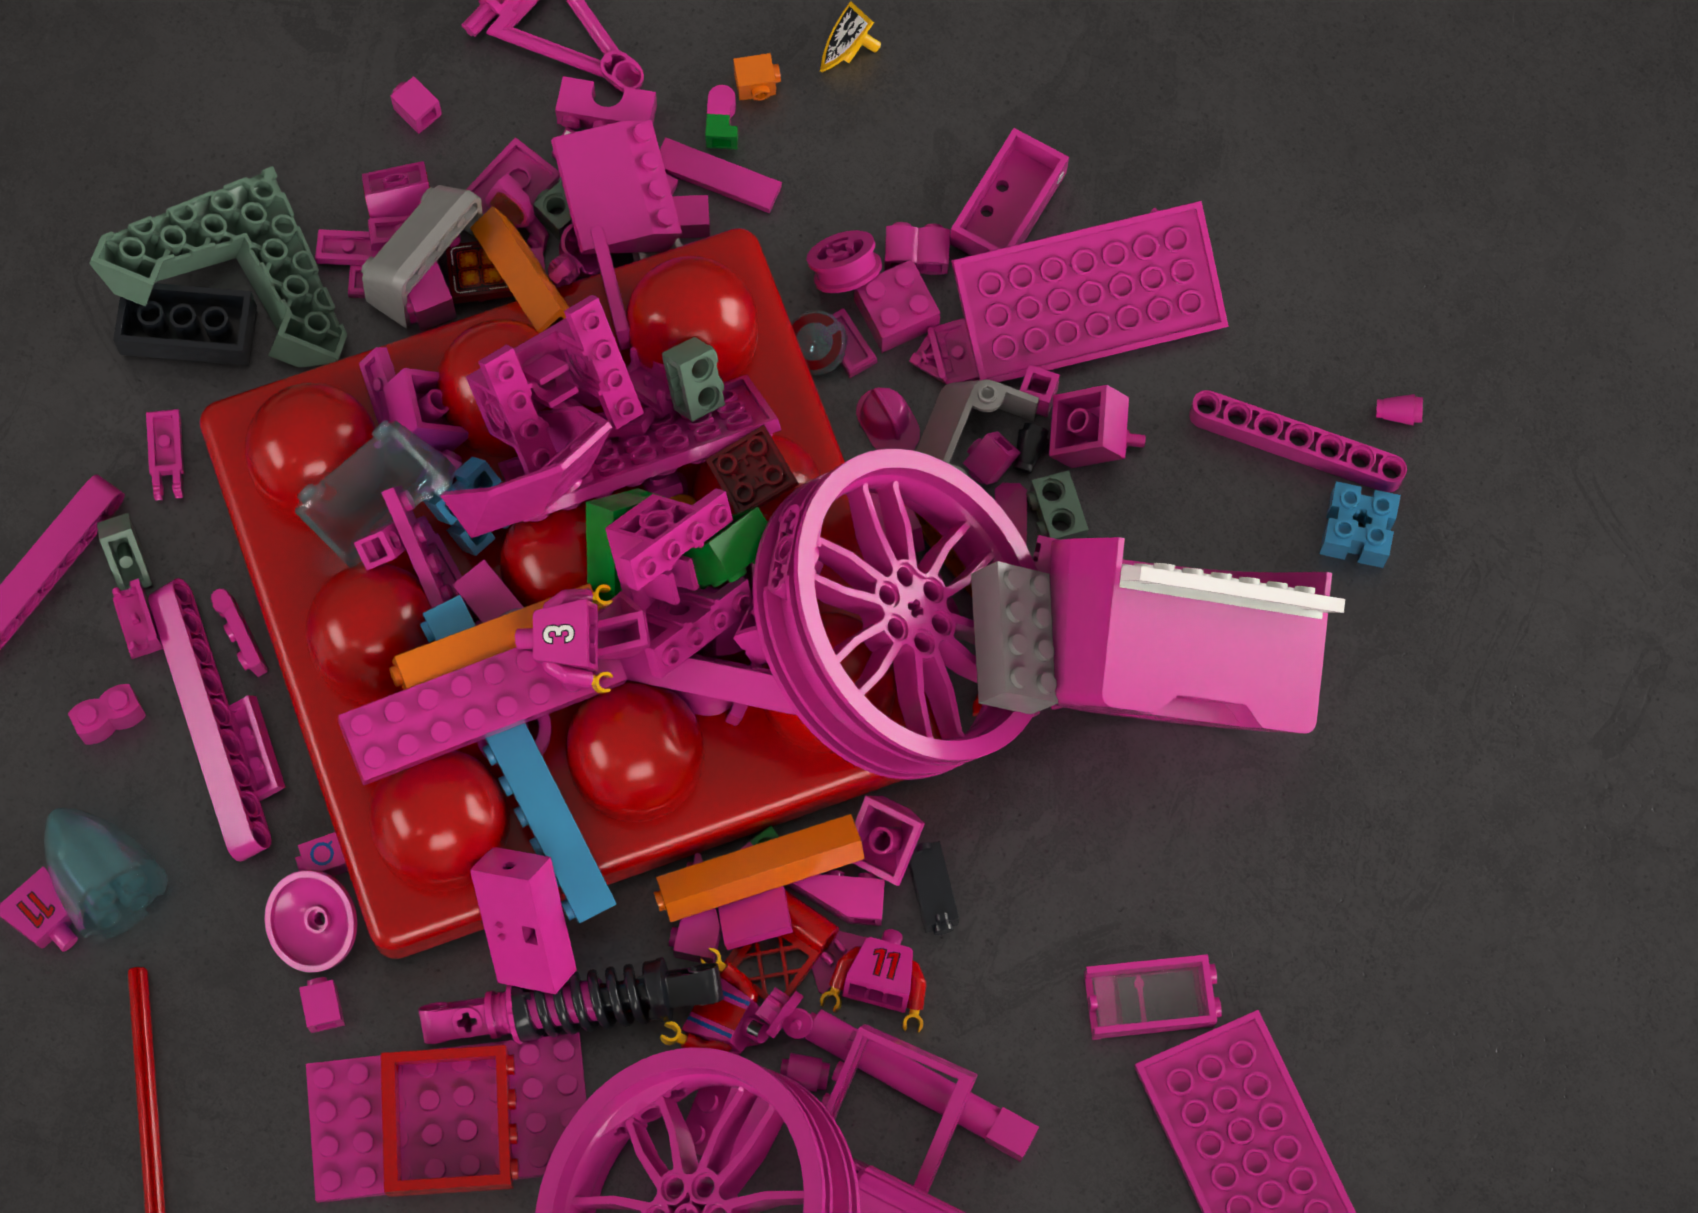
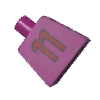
(38, 913)

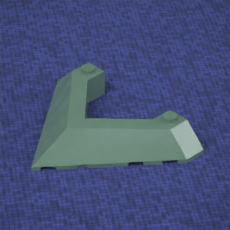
(241, 222)

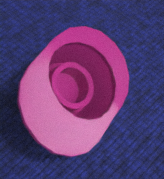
(887, 420)

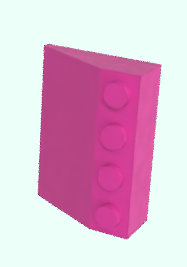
(618, 182)

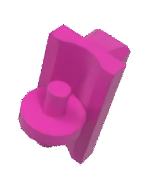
(781, 1011)

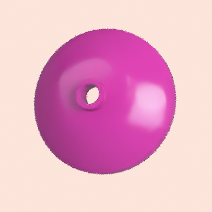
(296, 923)

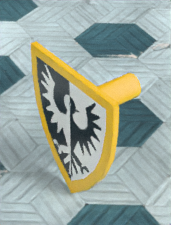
(848, 37)

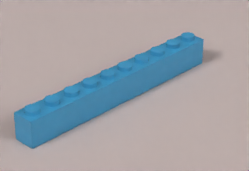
(535, 792)

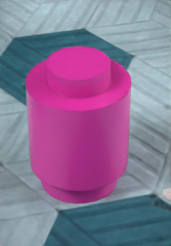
(806, 1071)

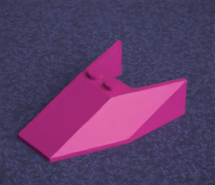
(577, 441)

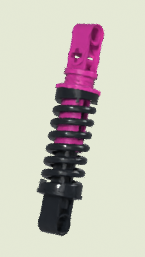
(577, 1004)

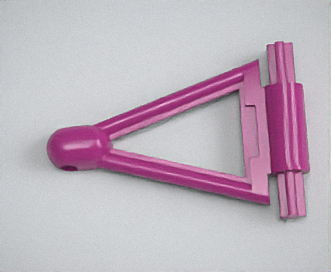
(614, 66)

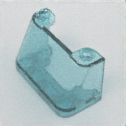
(350, 498)

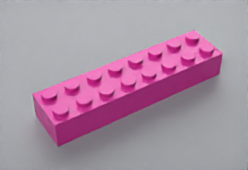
(459, 711)

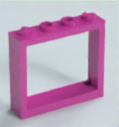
(846, 1070)

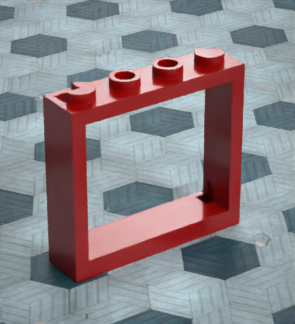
(391, 1122)

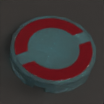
(821, 340)

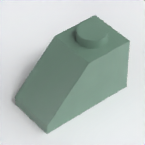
(123, 551)

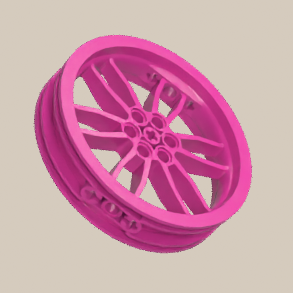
(899, 608)
(652, 1090)

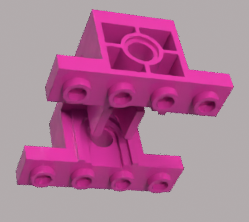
(548, 371)
(663, 582)

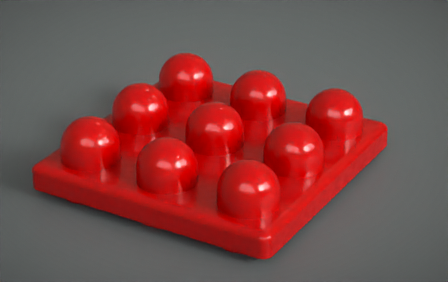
(630, 762)

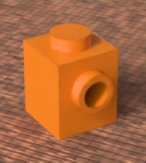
(756, 76)

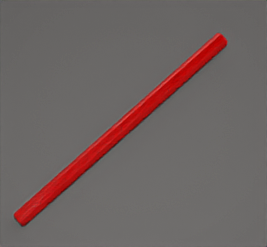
(146, 1090)

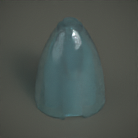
(94, 866)

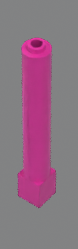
(996, 1125)

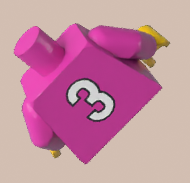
(567, 637)

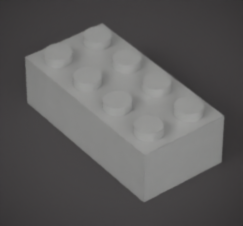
(1013, 638)

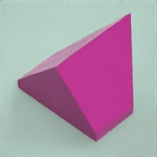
(622, 629)

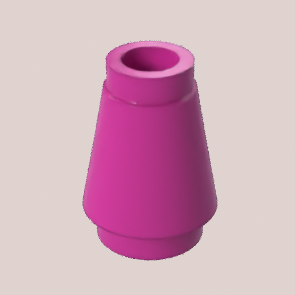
(1401, 409)

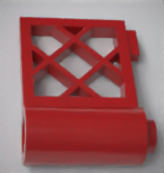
(810, 934)

